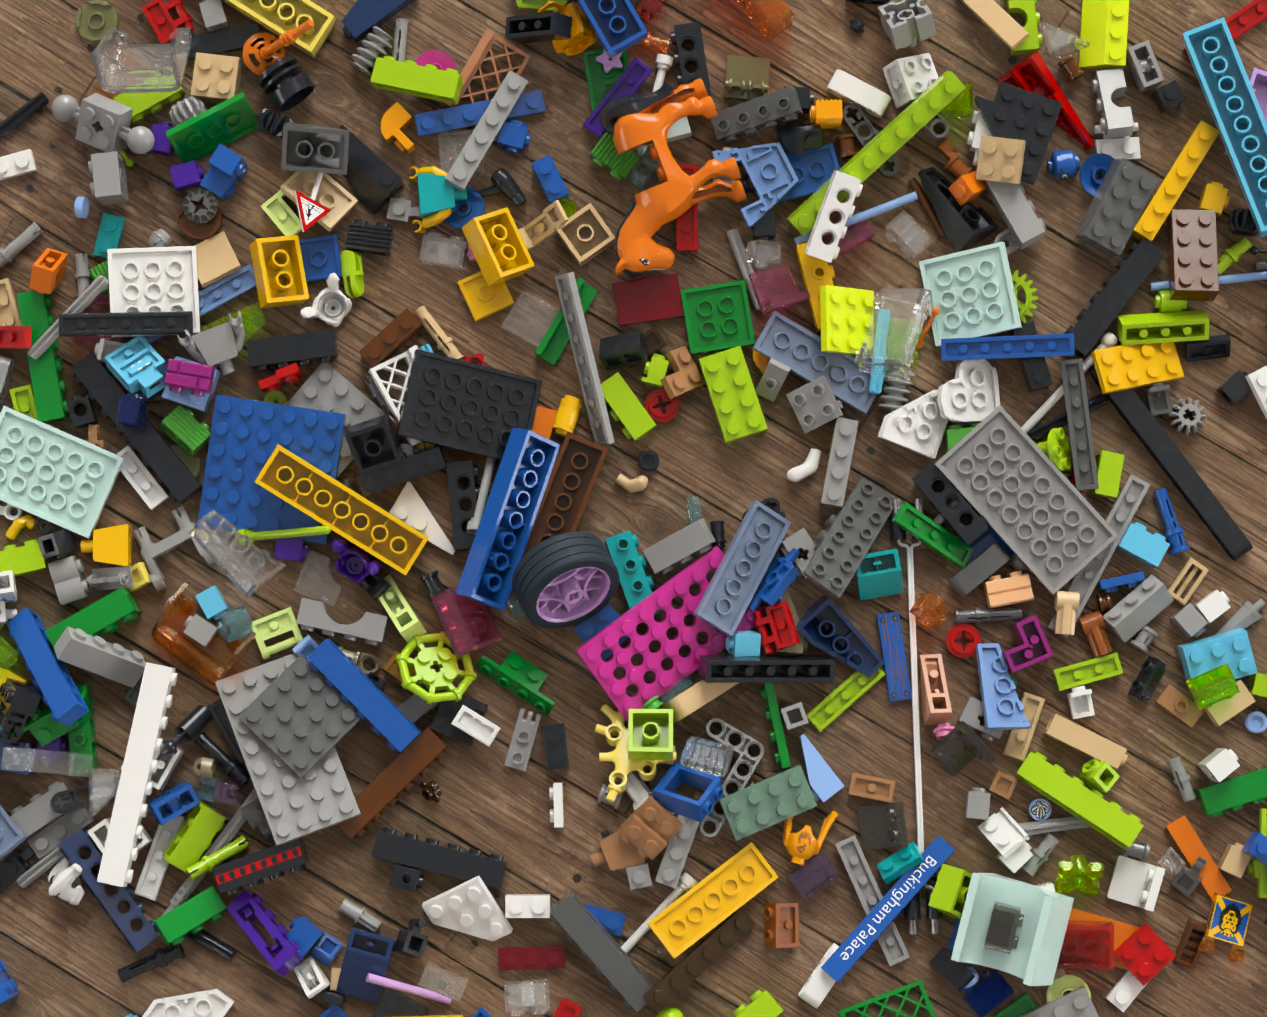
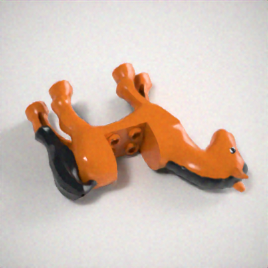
(646, 121)

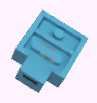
(138, 367)

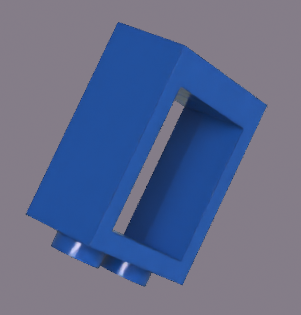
(696, 810)

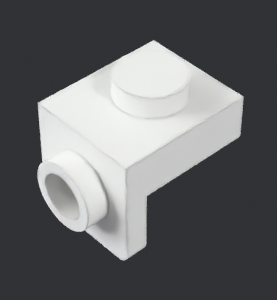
(106, 347)
(1080, 702)

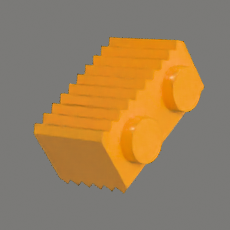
(827, 114)

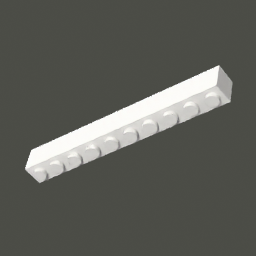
(136, 775)

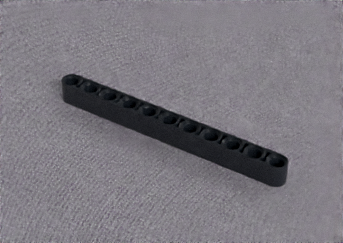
(1179, 471)

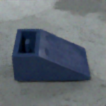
(364, 954)

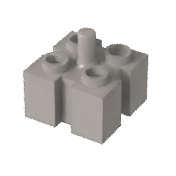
(907, 22)

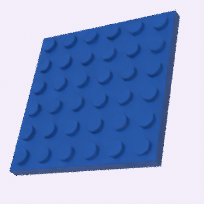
(240, 445)

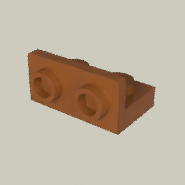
(781, 925)

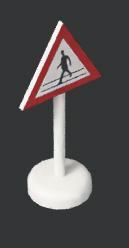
(308, 208)

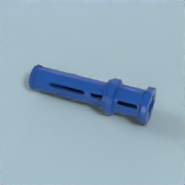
(1173, 531)

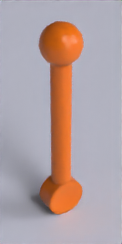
(935, 311)

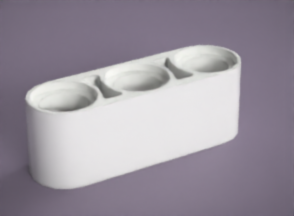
(859, 93)
(819, 982)

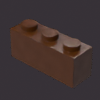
(391, 338)

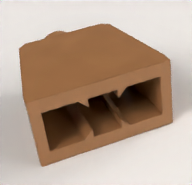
(617, 853)

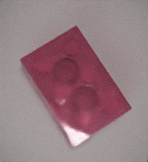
(465, 622)

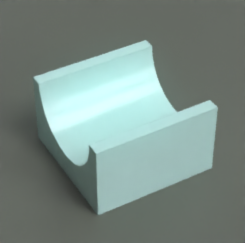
(1039, 937)

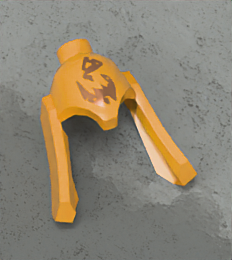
(803, 844)

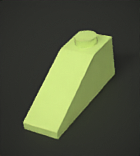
(401, 612)

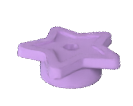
(608, 65)

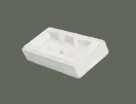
(476, 725)

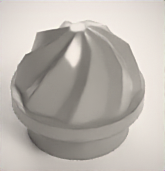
(159, 239)

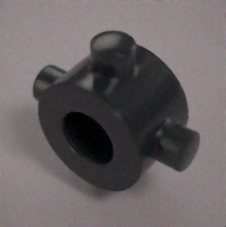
(856, 26)

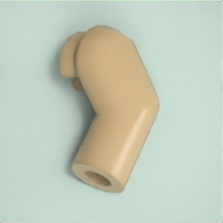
(632, 485)

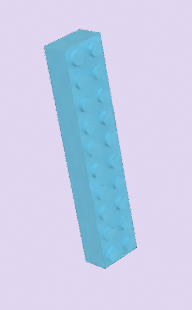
(1233, 110)

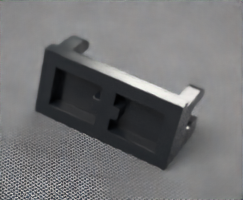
(623, 350)

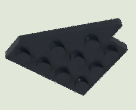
(1021, 117)

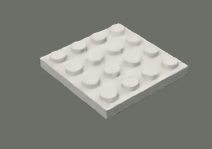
(154, 281)

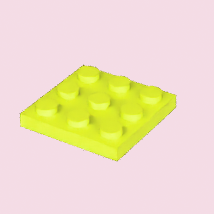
(844, 318)

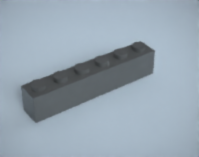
(602, 950)

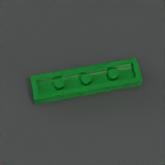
(932, 535)
(777, 734)

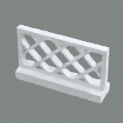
(408, 356)

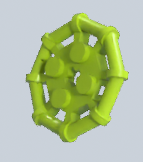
(434, 680)

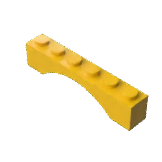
(1175, 181)

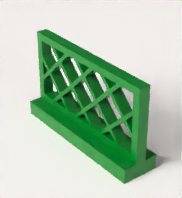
(894, 992)

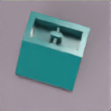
(879, 575)

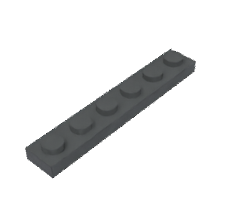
(1079, 424)

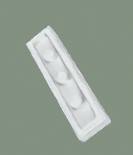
(155, 864)

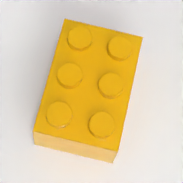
(497, 246)
(279, 271)

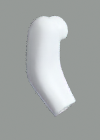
(807, 468)

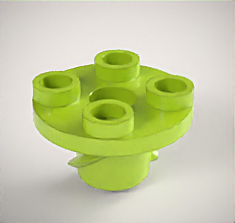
(1057, 448)

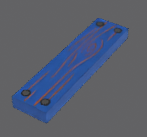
(894, 656)

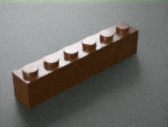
(393, 780)

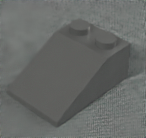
(315, 149)

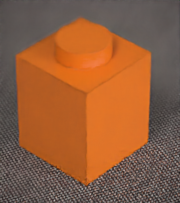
(967, 188)

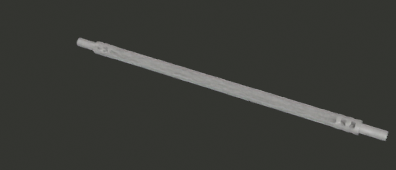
(222, 840)

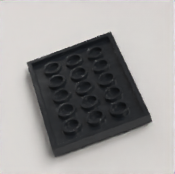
(465, 404)

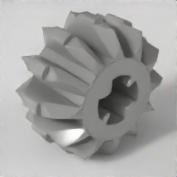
(186, 110)
(1188, 407)

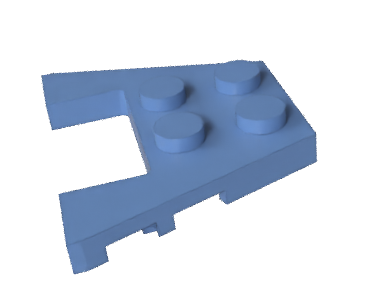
(768, 172)

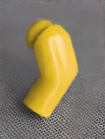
(26, 520)

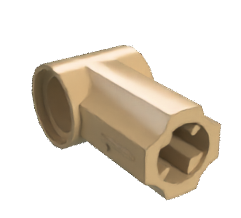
(1066, 606)

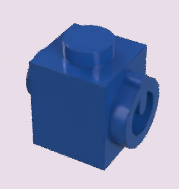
(514, 136)

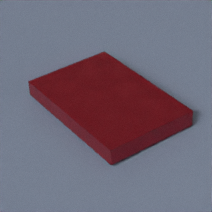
(648, 299)

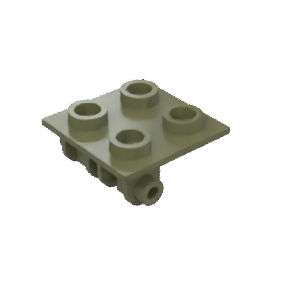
(746, 77)

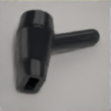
(504, 184)

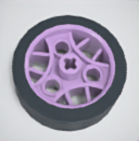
(565, 580)

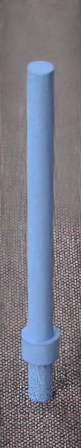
(868, 214)
(1224, 279)

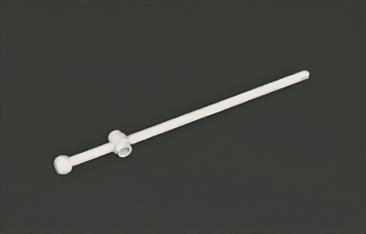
(1107, 340)

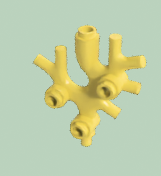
(619, 756)

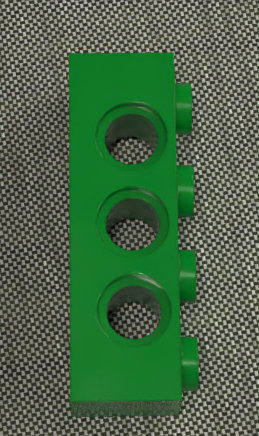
(83, 738)

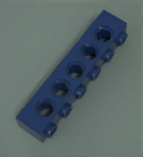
(135, 940)

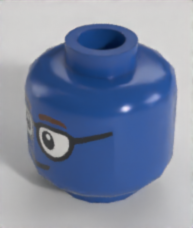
(1063, 164)

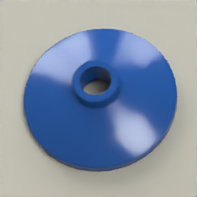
(1095, 163)

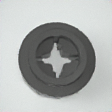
(209, 202)

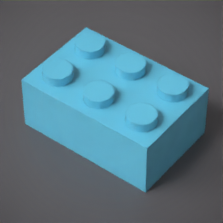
(1213, 651)

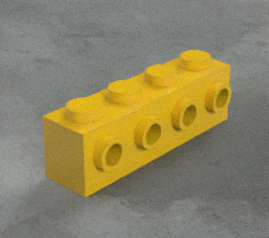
(814, 274)

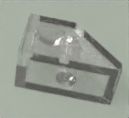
(102, 788)

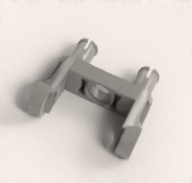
(151, 551)

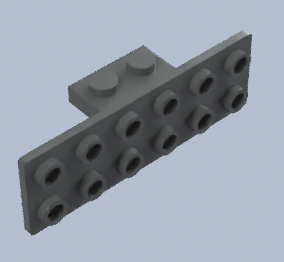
(848, 537)

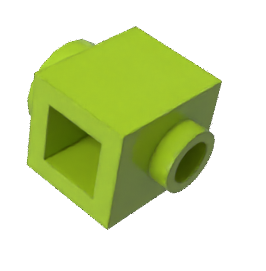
(1098, 775)

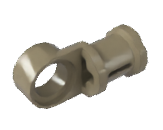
(359, 658)
(207, 767)

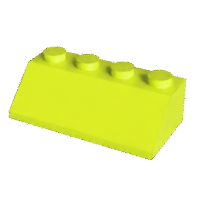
(1106, 28)

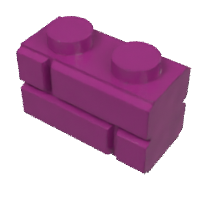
(189, 376)

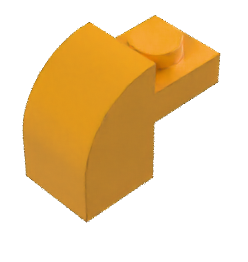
(392, 126)

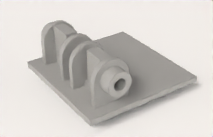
(814, 404)

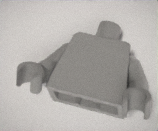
(217, 344)

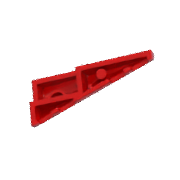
(1034, 76)

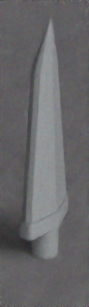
(1244, 616)

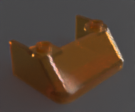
(208, 662)

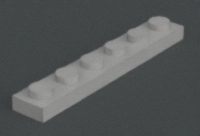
(486, 130)
(869, 896)

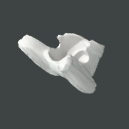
(326, 300)
(66, 881)

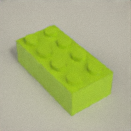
(732, 395)

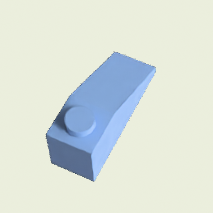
(819, 774)

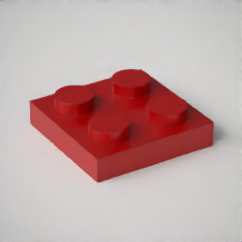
(1144, 954)

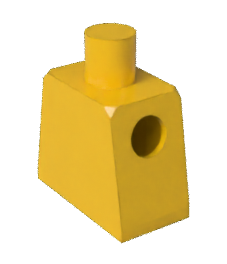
(110, 545)

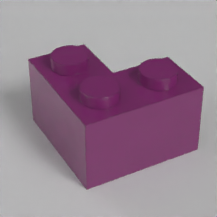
(1032, 648)

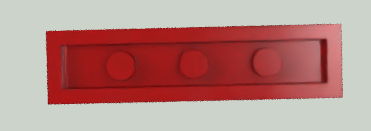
(688, 222)

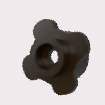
(431, 791)

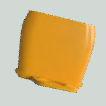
(581, 31)

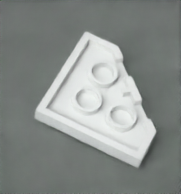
(916, 425)
(469, 910)
(197, 1004)

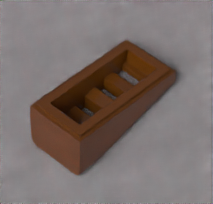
(1191, 923)

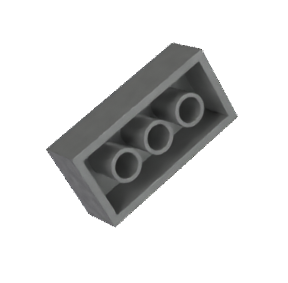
(1116, 207)

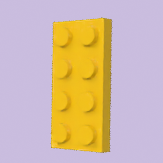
(1136, 366)

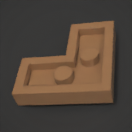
(686, 373)

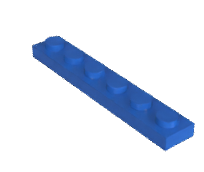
(470, 114)
(1007, 347)

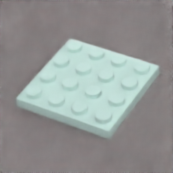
(971, 292)

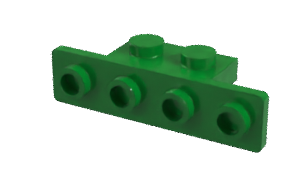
(519, 678)
(45, 727)

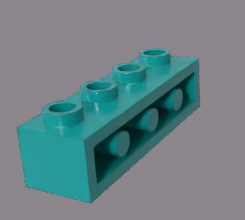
(630, 567)

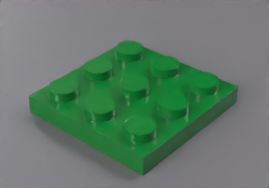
(717, 317)

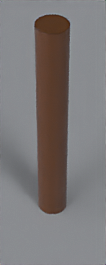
(926, 206)

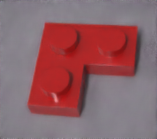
(288, 374)

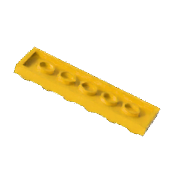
(712, 900)

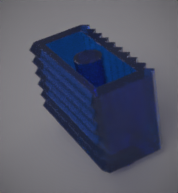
(132, 411)
(987, 993)

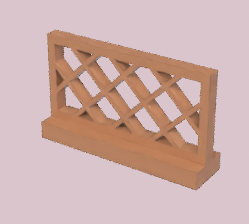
(478, 56)

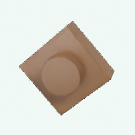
(1003, 784)

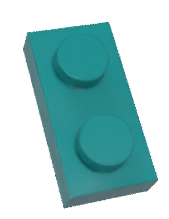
(109, 234)
(900, 862)

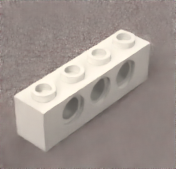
(838, 182)

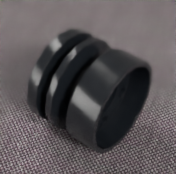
(285, 83)

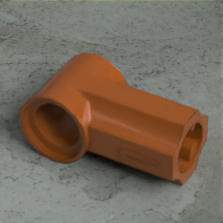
(1094, 629)

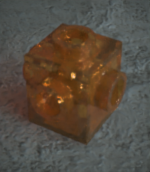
(930, 610)

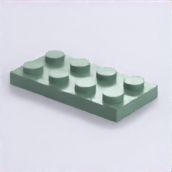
(767, 802)

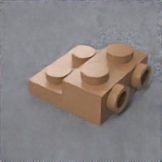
(650, 828)

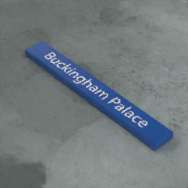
(887, 910)

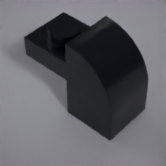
(796, 139)

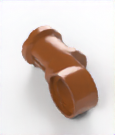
(954, 164)

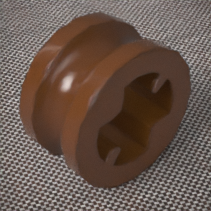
(1104, 603)

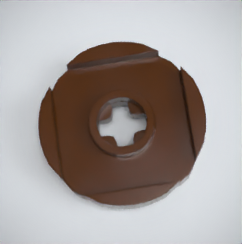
(202, 230)

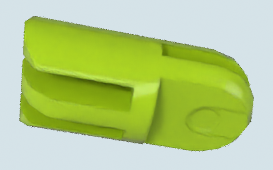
(352, 273)

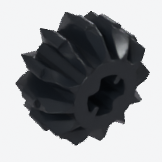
(272, 122)
(1242, 223)

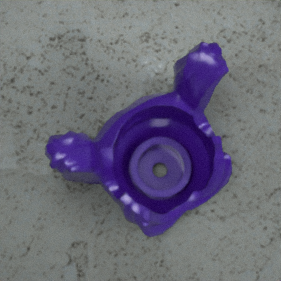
(349, 556)

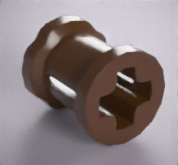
(1071, 68)
(846, 146)

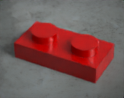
(15, 337)

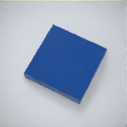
(320, 257)

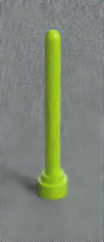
(285, 533)

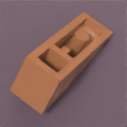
(934, 690)

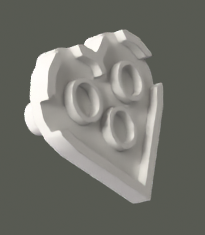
(971, 393)

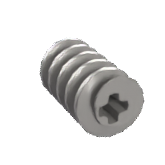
(371, 50)
(895, 394)

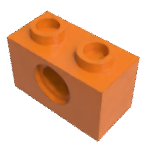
(48, 271)

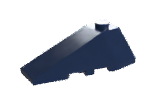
(834, 634)

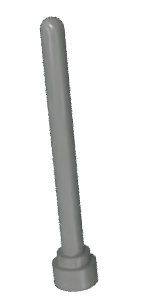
(473, 524)

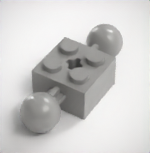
(103, 123)

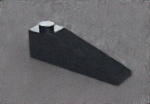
(370, 176)
(961, 224)

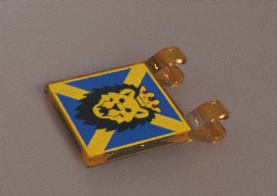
(1229, 924)

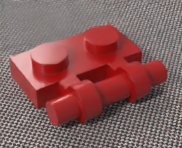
(161, 20)
(781, 624)

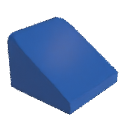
(326, 949)

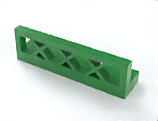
(557, 335)

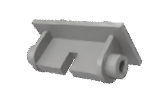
(111, 578)

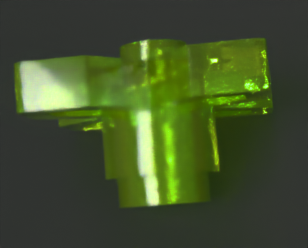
(1078, 874)

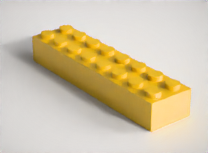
(341, 509)

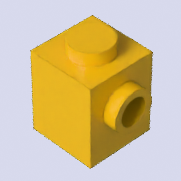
(1214, 198)

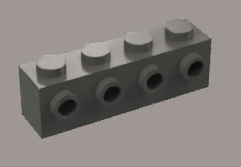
(756, 114)

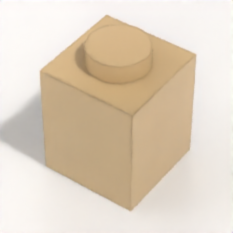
(1234, 860)

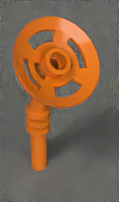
(269, 50)

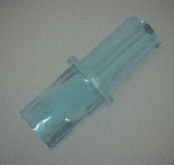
(694, 509)

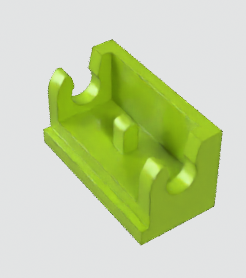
(1109, 472)

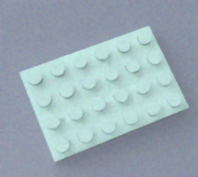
(54, 472)

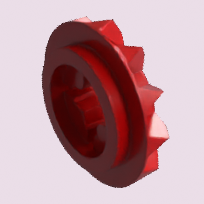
(656, 413)
(970, 633)

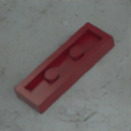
(531, 957)

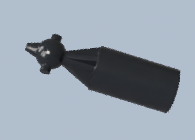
(188, 729)

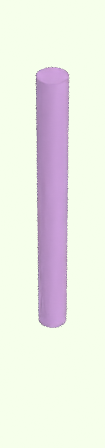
(407, 988)

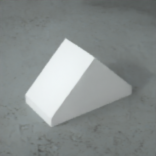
(311, 977)

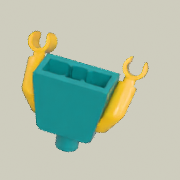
(434, 196)

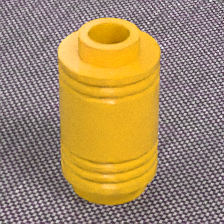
(567, 415)

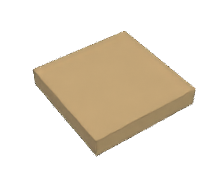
(215, 259)

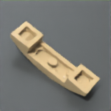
(544, 225)

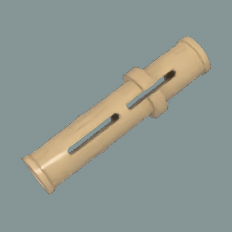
(429, 322)

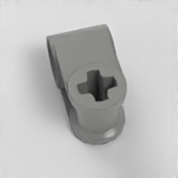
(936, 121)

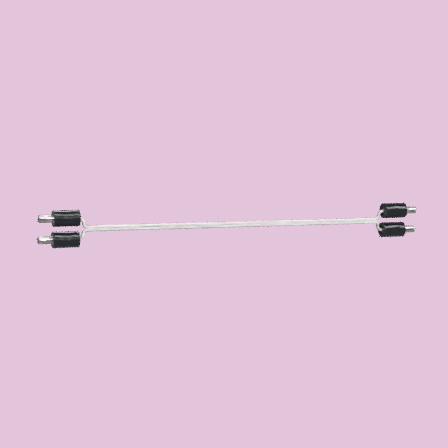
(912, 910)

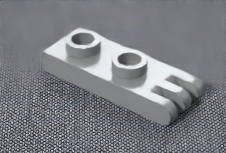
(522, 741)

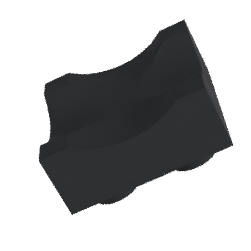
(448, 711)

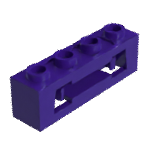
(242, 908)

